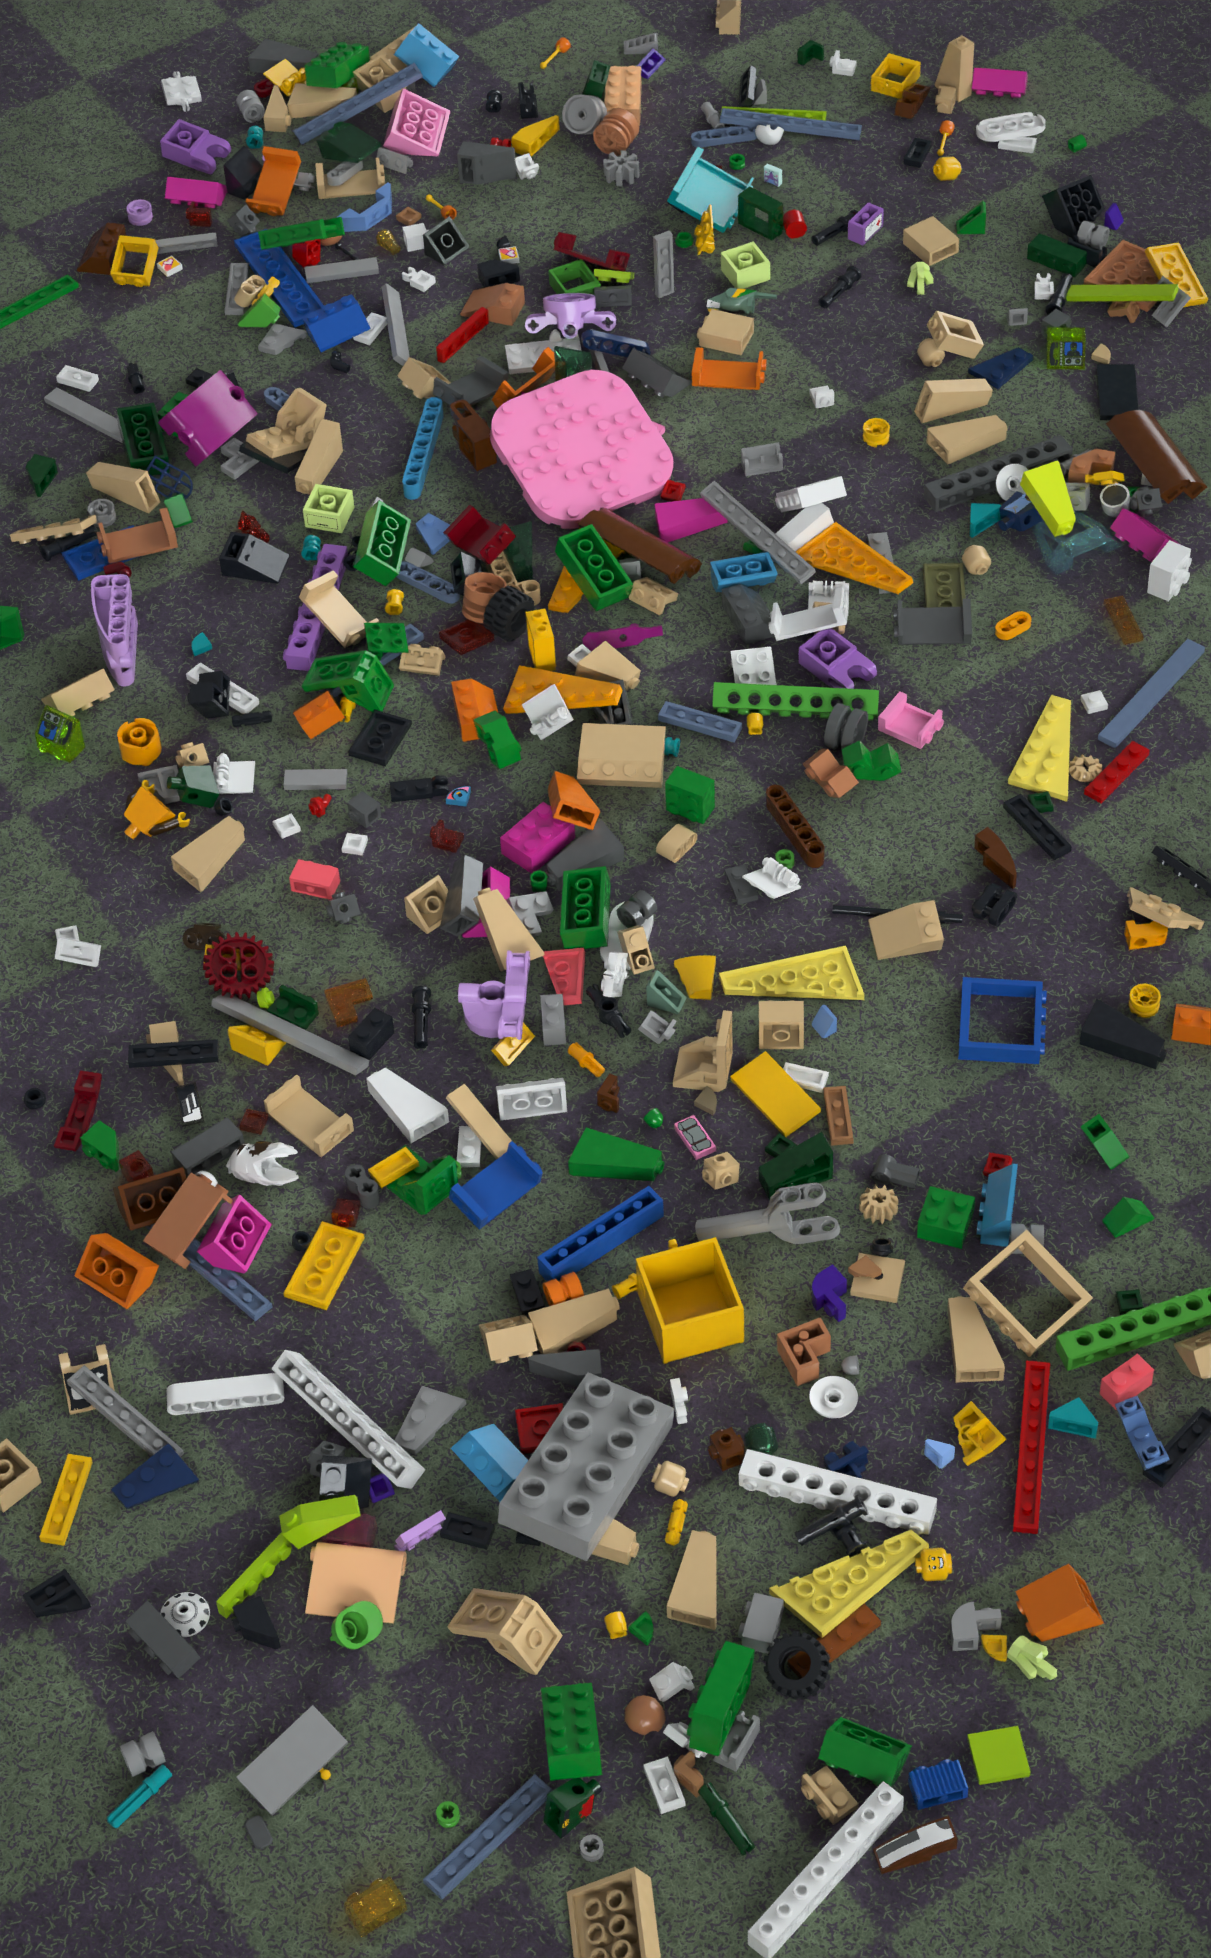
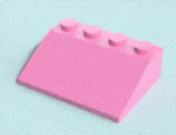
(416, 126)

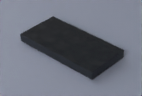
(1116, 389)

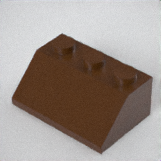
(101, 249)
(147, 1198)

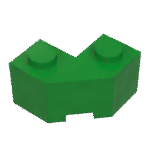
(500, 742)
(871, 765)

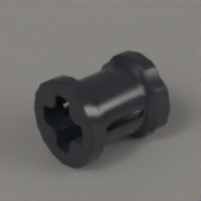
(494, 101)

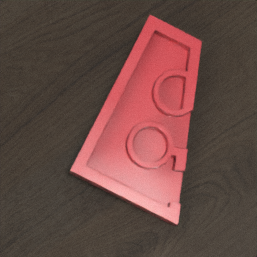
(567, 973)

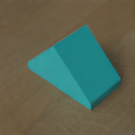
(983, 516)
(1074, 1419)

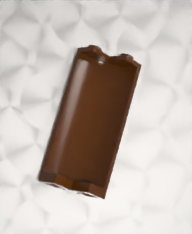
(1156, 454)
(642, 544)

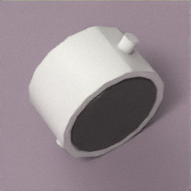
(1114, 499)

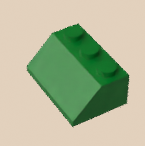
(864, 1752)

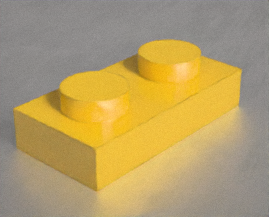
(510, 1047)

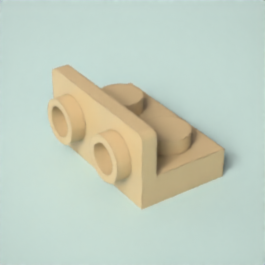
(652, 595)
(422, 660)
(829, 1794)

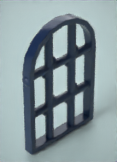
(164, 473)

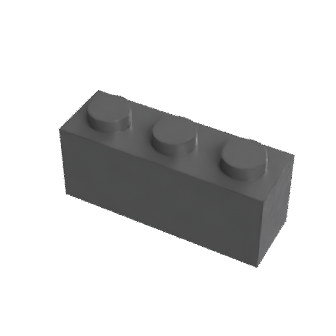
(208, 1147)
(161, 1640)

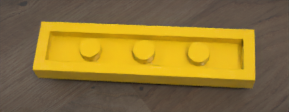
(66, 1499)

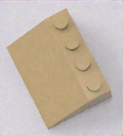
(621, 755)
(614, 1917)

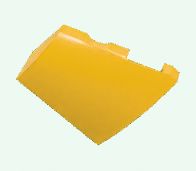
(697, 975)
(976, 1433)

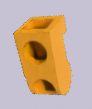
(1144, 935)

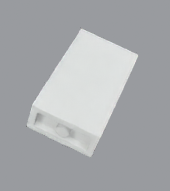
(811, 619)

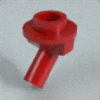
(318, 805)

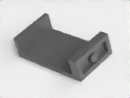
(472, 387)
(933, 624)

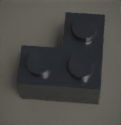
(211, 694)

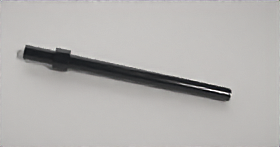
(866, 911)

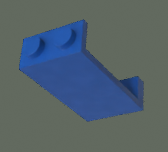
(497, 1186)

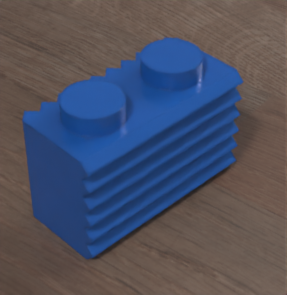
(937, 1784)

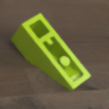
(315, 1519)

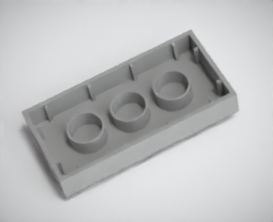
(586, 1466)

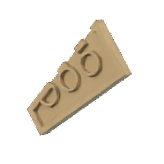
(56, 529)

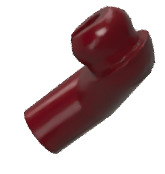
(117, 567)

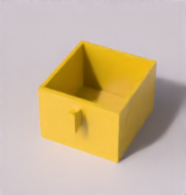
(690, 1299)

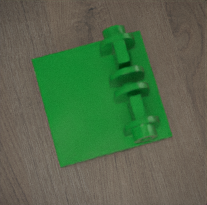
(386, 638)

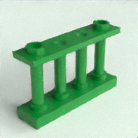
(301, 232)

